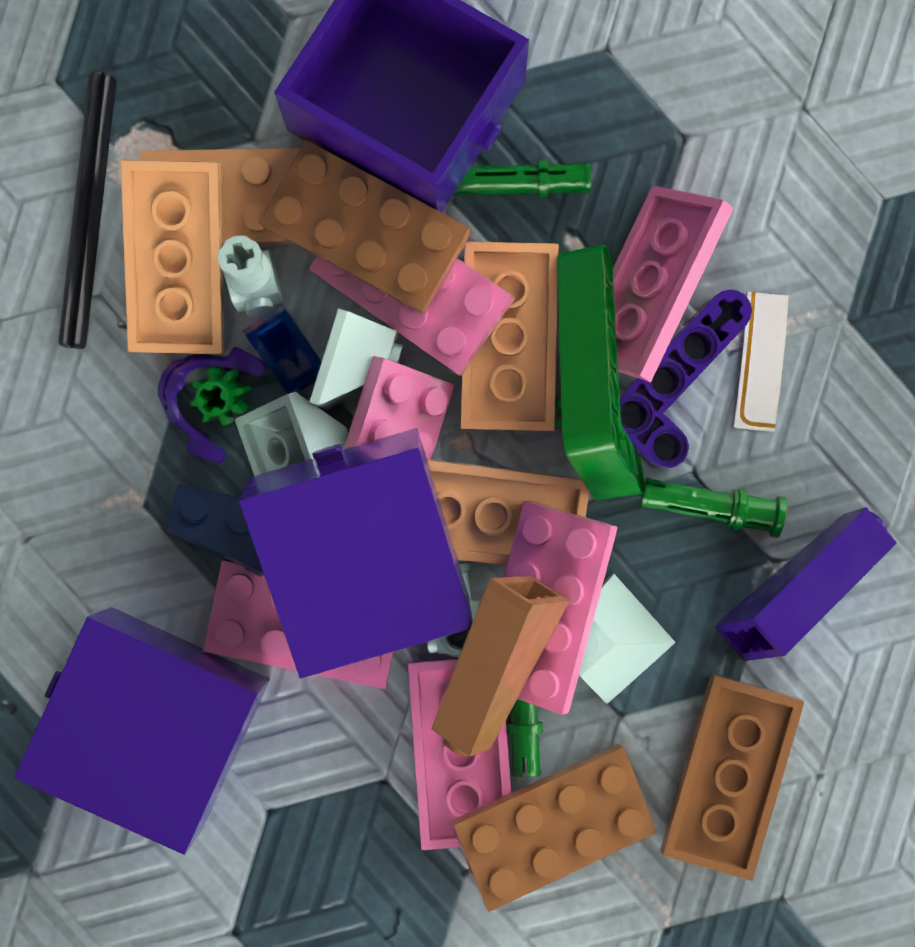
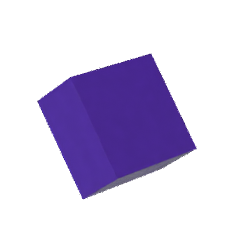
(405, 90)
(357, 552)
(141, 728)

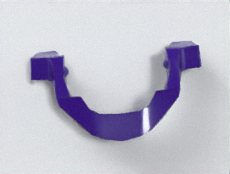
(173, 380)

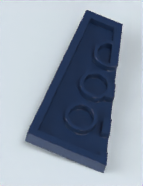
(213, 524)

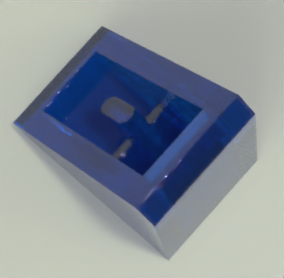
(285, 349)

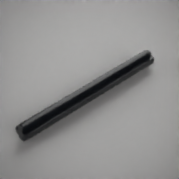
(87, 210)

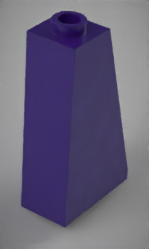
(806, 587)

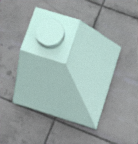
(349, 357)
(287, 433)
(621, 641)

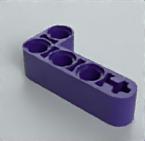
(683, 372)

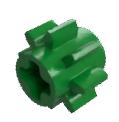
(208, 398)

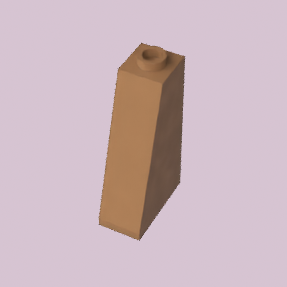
(496, 661)

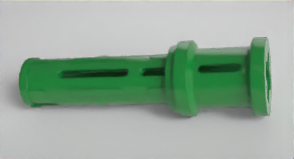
(735, 509)

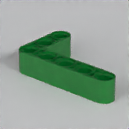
(590, 376)

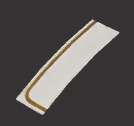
(762, 363)

